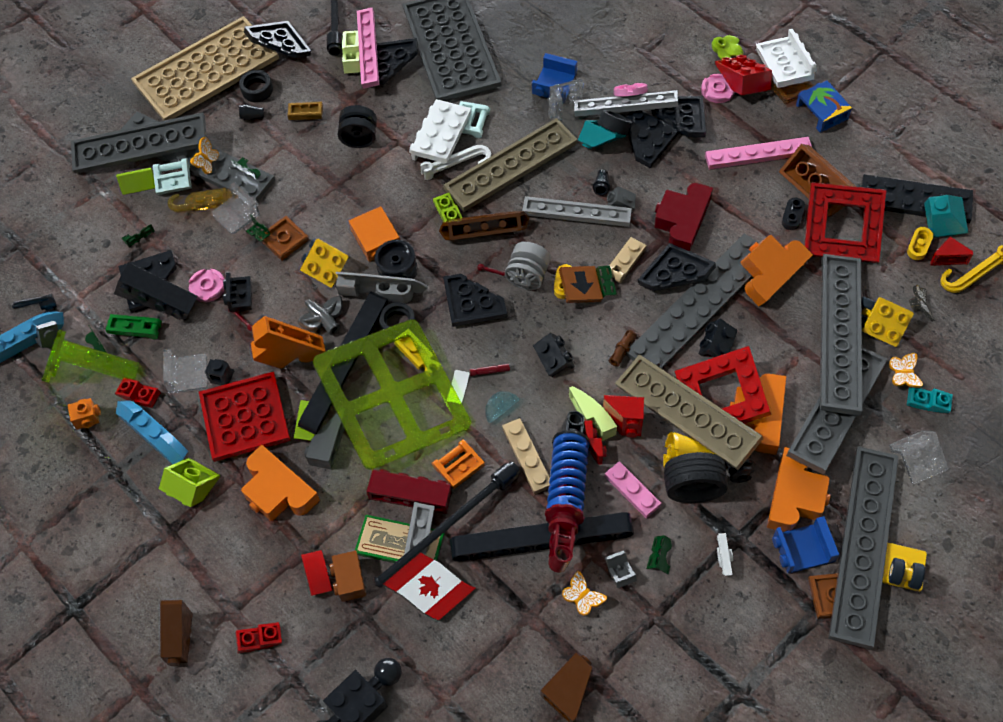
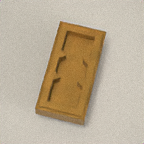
(305, 110)

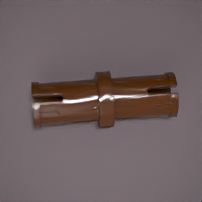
(622, 348)

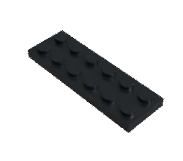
(910, 196)

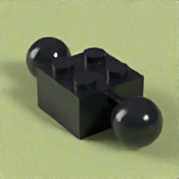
(357, 699)

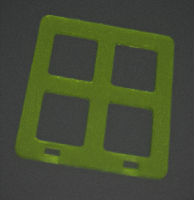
(391, 393)

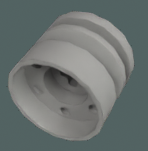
(527, 265)

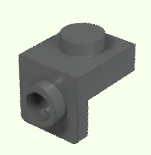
(621, 198)
(46, 334)
(620, 569)

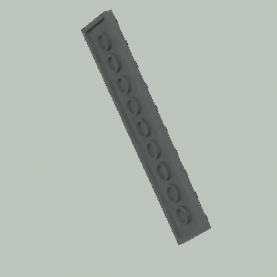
(222, 172)
(695, 307)
(841, 335)
(864, 548)

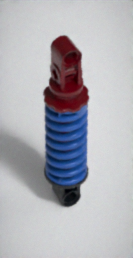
(566, 489)

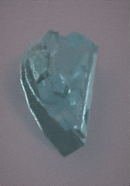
(499, 404)

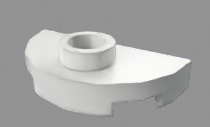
(724, 554)

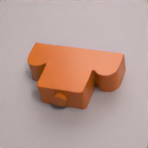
(772, 266)
(281, 343)
(770, 425)
(276, 487)
(796, 494)

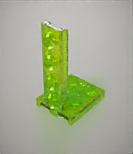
(87, 358)

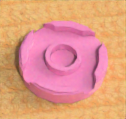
(716, 89)
(630, 90)
(207, 285)

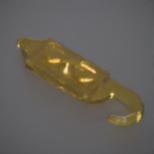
(201, 200)

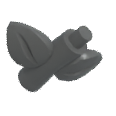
(322, 315)

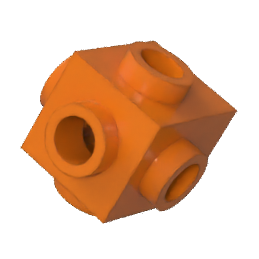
(84, 413)

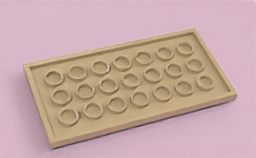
(202, 70)

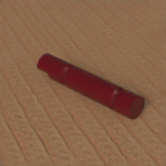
(489, 370)

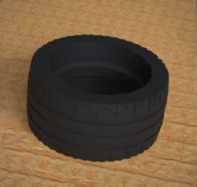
(695, 477)

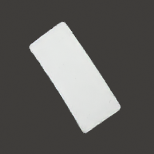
(460, 382)

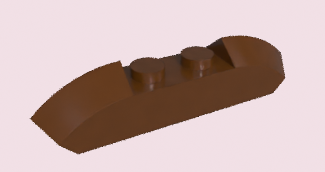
(484, 225)

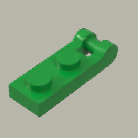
(133, 326)

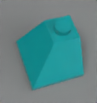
(595, 135)
(946, 215)

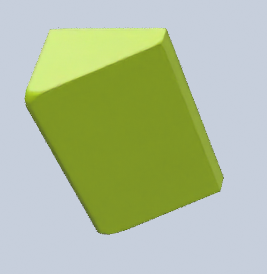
(136, 181)

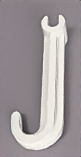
(429, 168)

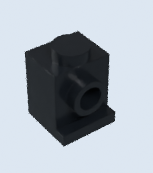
(220, 369)

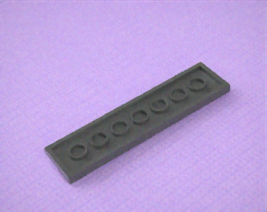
(137, 143)
(826, 430)

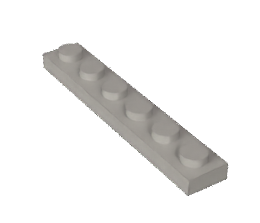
(626, 103)
(577, 211)

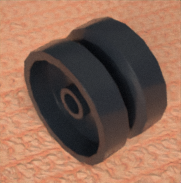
(357, 126)
(396, 259)

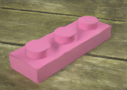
(632, 489)

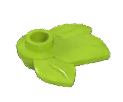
(726, 46)

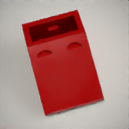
(745, 74)

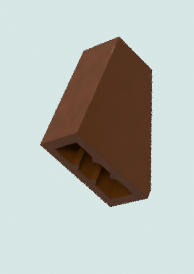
(175, 631)
(568, 687)

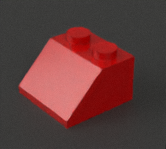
(626, 413)

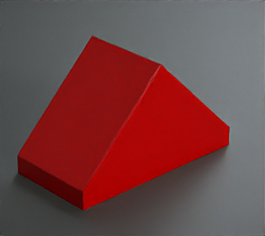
(952, 253)

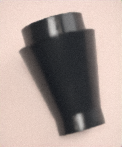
(250, 112)
(601, 185)

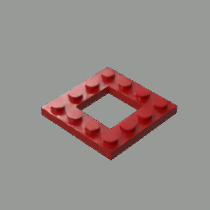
(868, 198)
(737, 361)

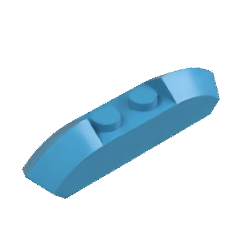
(24, 335)
(151, 431)

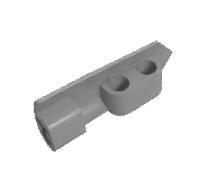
(354, 283)

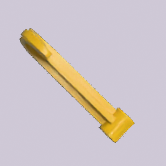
(973, 275)

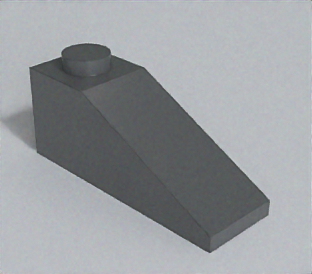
(325, 444)

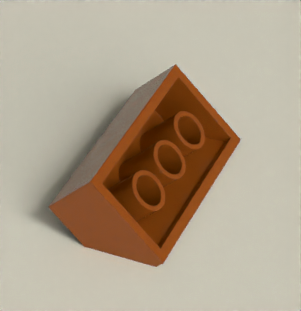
(808, 167)

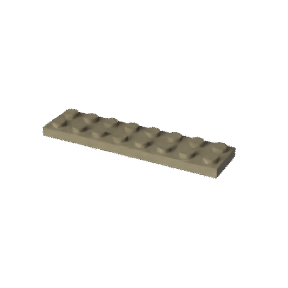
(510, 164)
(690, 412)

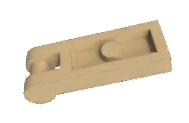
(626, 259)

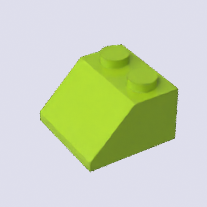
(188, 481)

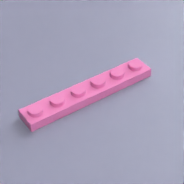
(367, 48)
(753, 153)

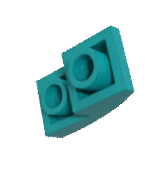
(930, 400)

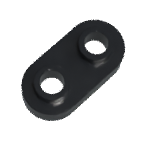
(793, 212)

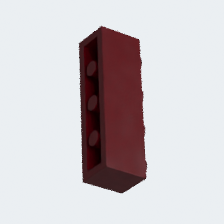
(406, 490)

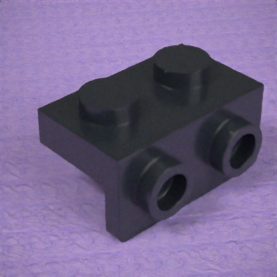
(238, 293)
(718, 338)
(553, 354)

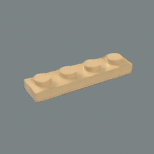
(527, 456)

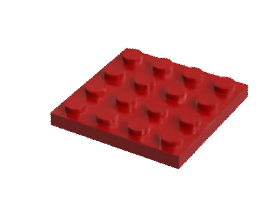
(243, 416)

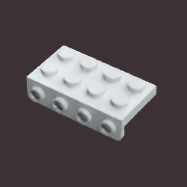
(787, 60)
(440, 131)

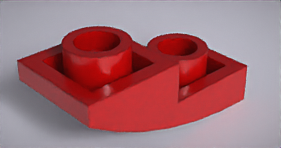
(138, 393)
(596, 448)
(316, 572)
(258, 638)

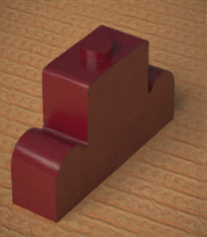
(683, 214)

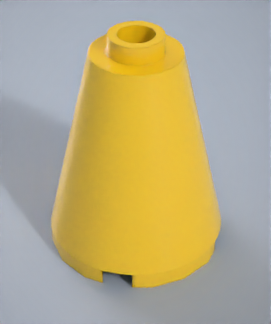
(679, 444)

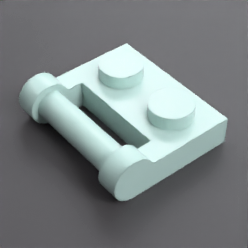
(483, 110)
(172, 181)

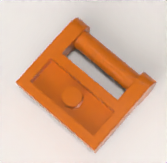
(461, 468)

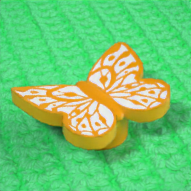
(205, 156)
(904, 371)
(581, 595)

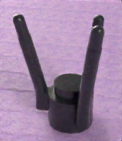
(46, 303)

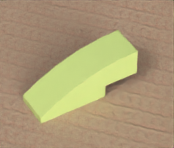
(350, 50)
(593, 411)

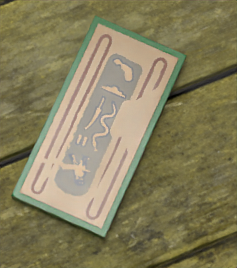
(387, 540)

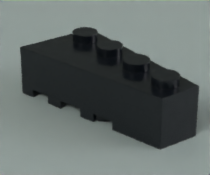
(154, 292)

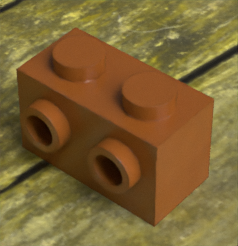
(348, 576)

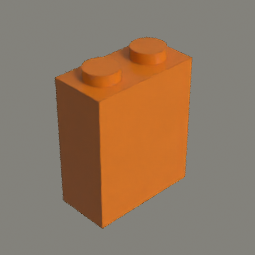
(372, 231)

